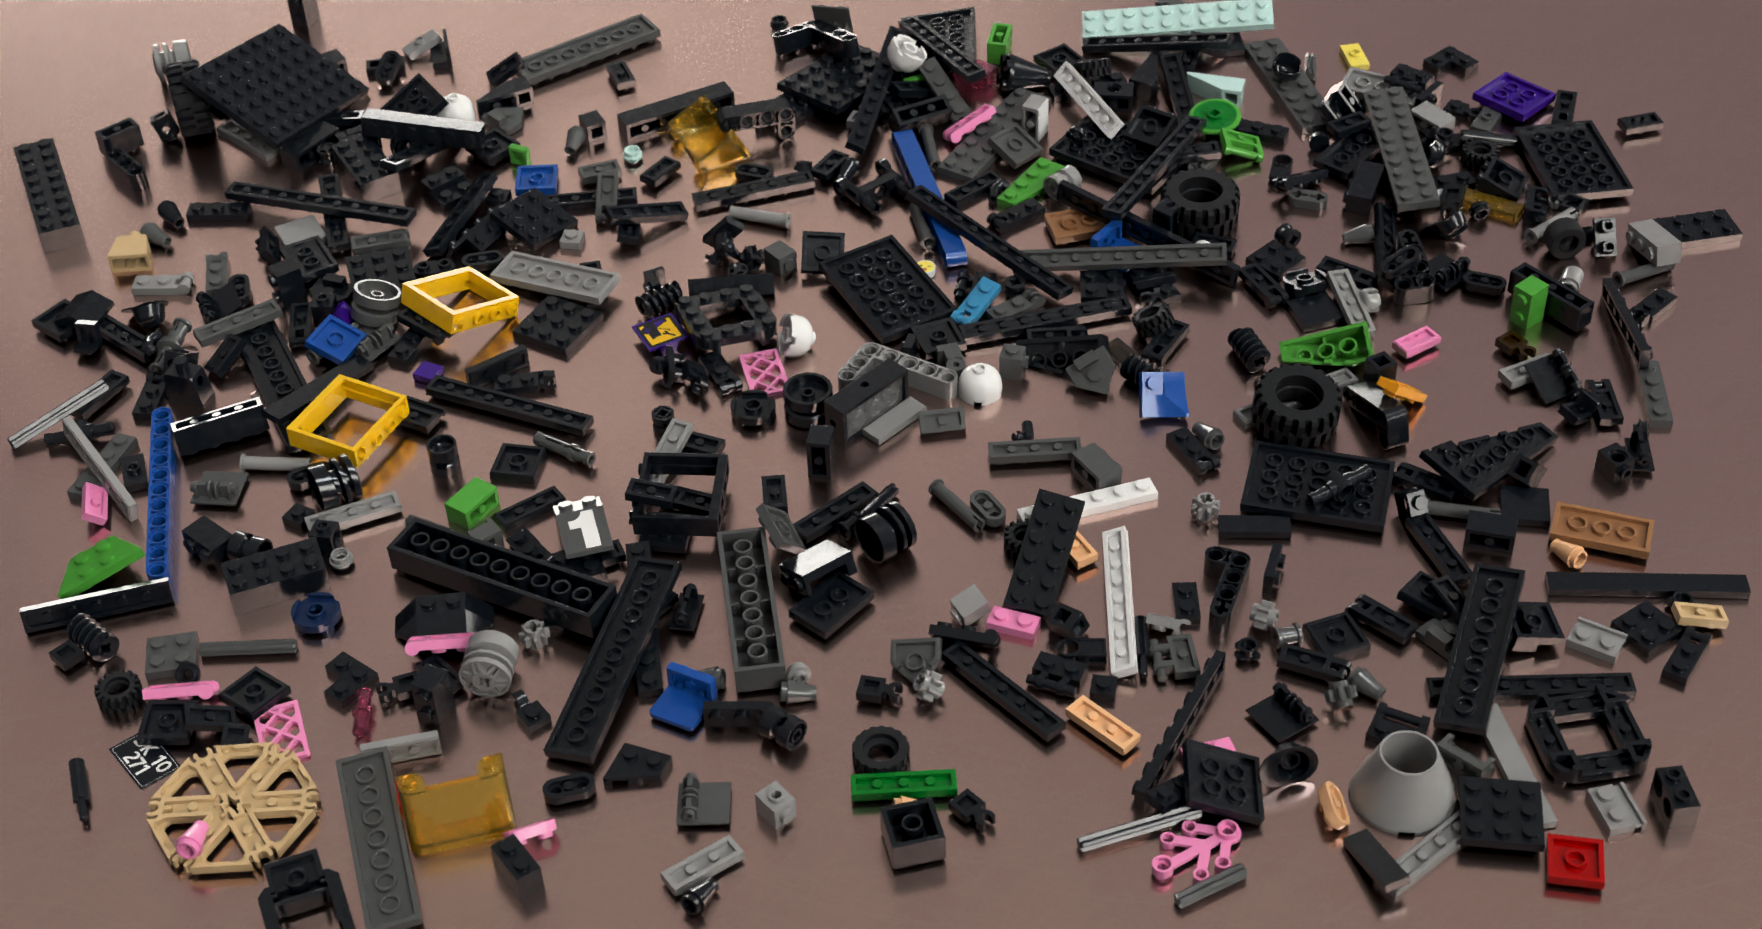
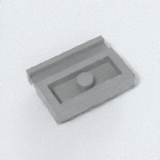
(1596, 640)
(1615, 809)

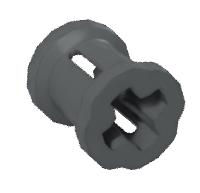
(1288, 635)

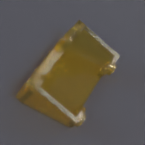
(704, 139)
(457, 810)

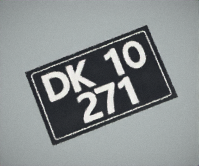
(144, 762)

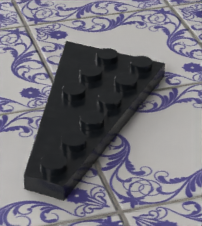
(1485, 460)

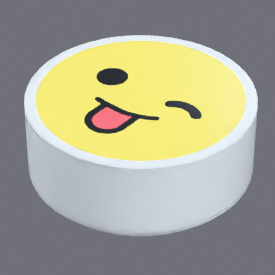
(928, 266)

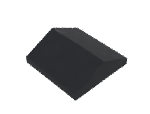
(85, 306)

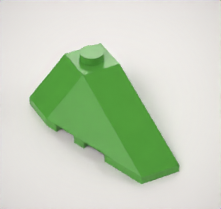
(1334, 347)

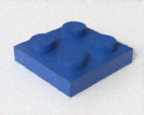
(537, 176)
(335, 340)

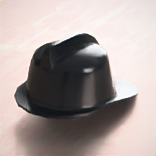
(1451, 225)
(149, 313)
(1288, 765)

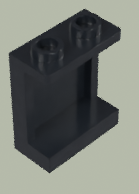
(814, 563)

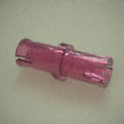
(362, 712)

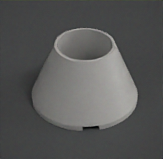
(1403, 785)

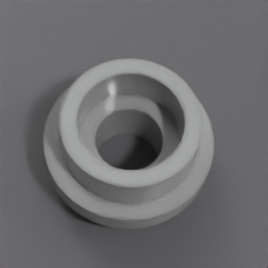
(341, 558)
(798, 672)

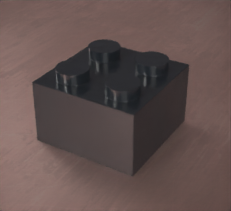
(912, 833)

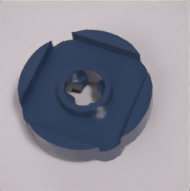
(307, 621)

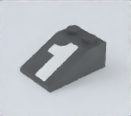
(582, 527)

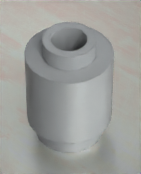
(1572, 277)

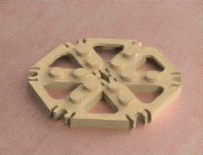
(246, 794)

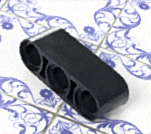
(127, 170)

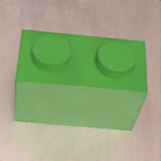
(999, 42)
(1528, 302)
(472, 503)

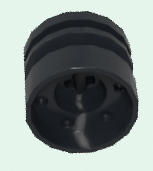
(338, 481)
(885, 532)

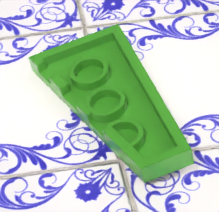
(1028, 184)

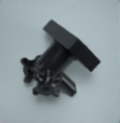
(722, 238)

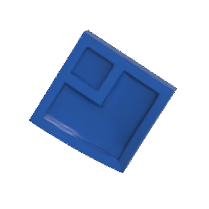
(1162, 395)

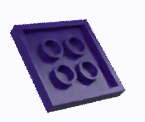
(1514, 96)

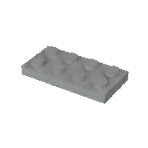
(1364, 81)

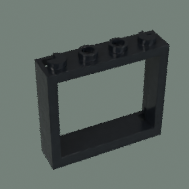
(682, 464)

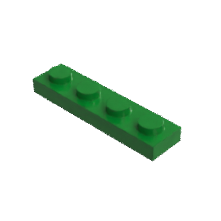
(908, 784)

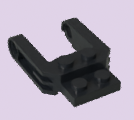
(301, 885)

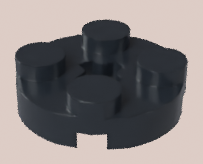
(1304, 282)
(761, 415)

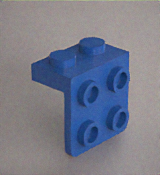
(1111, 237)
(683, 698)

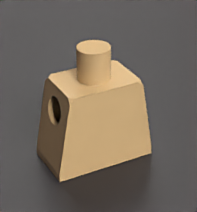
(130, 253)

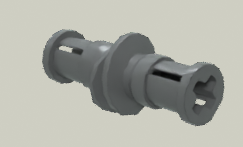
(173, 340)

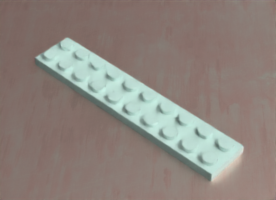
(1180, 19)

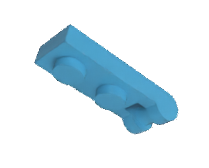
(977, 302)

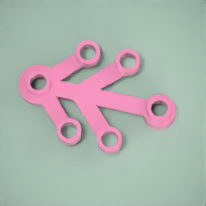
(1225, 833)

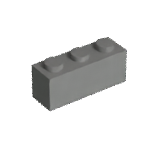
(1654, 242)

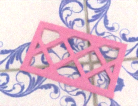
(759, 357)
(276, 713)

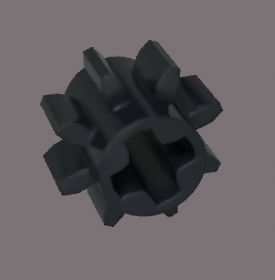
(752, 257)

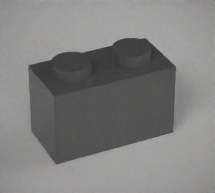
(1095, 467)

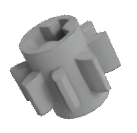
(1205, 507)
(1264, 615)
(534, 634)
(929, 685)

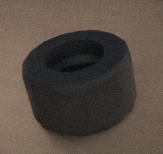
(1570, 245)

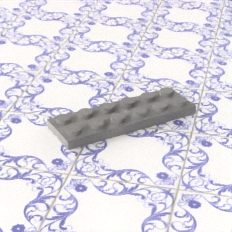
(555, 277)

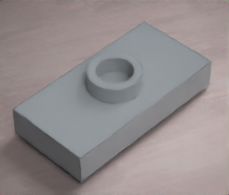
(422, 44)

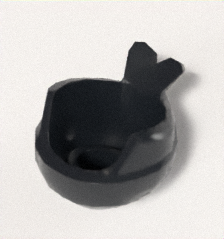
(1433, 148)

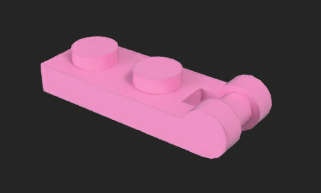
(969, 123)
(437, 643)
(182, 691)

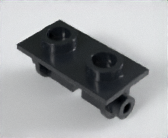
(1639, 448)
(687, 609)

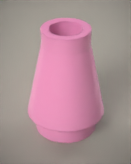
(192, 841)

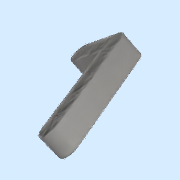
(921, 373)

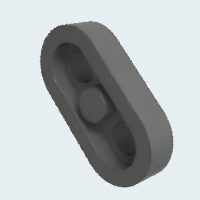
(988, 507)

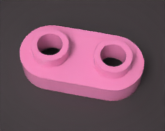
(541, 829)

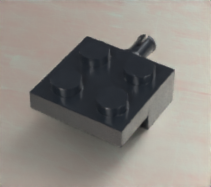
(1340, 102)

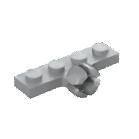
(1354, 302)

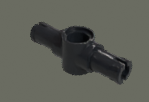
(90, 430)
(1339, 486)

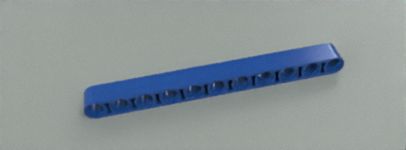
(918, 173)
(161, 496)

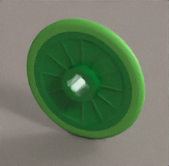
(1218, 113)

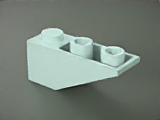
(1217, 87)

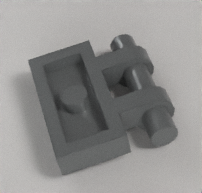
(1182, 656)

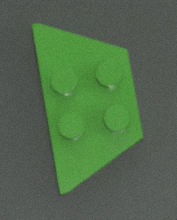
(98, 564)

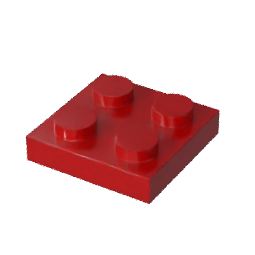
(1575, 861)

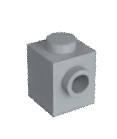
(969, 606)
(775, 805)

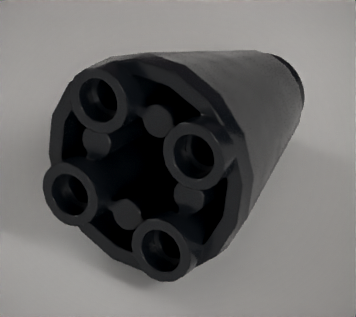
(1021, 74)

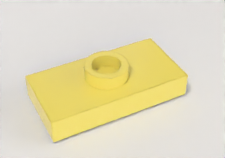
(1354, 56)

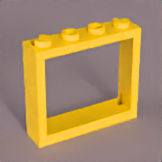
(421, 292)
(344, 387)

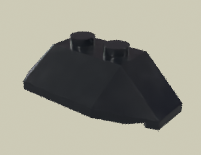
(443, 615)

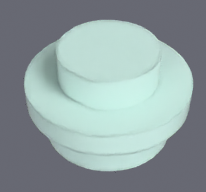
(632, 154)

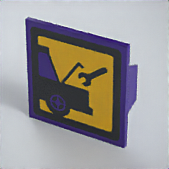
(660, 332)

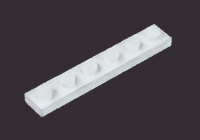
(1088, 100)
(1109, 498)

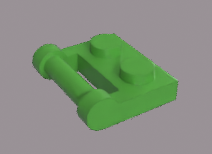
(1241, 145)

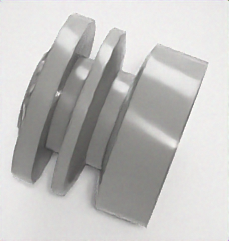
(161, 59)
(489, 663)

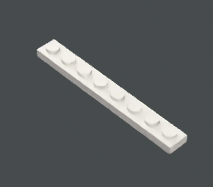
(1119, 603)

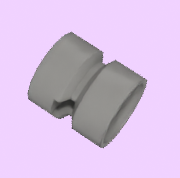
(1067, 173)

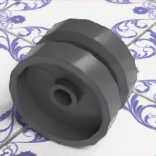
(375, 302)

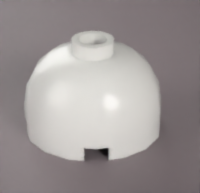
(905, 54)
(458, 108)
(795, 337)
(980, 384)

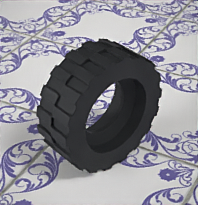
(880, 737)

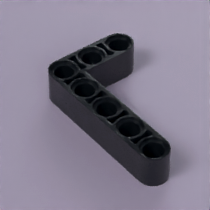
(820, 34)

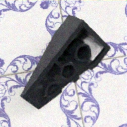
(1060, 352)

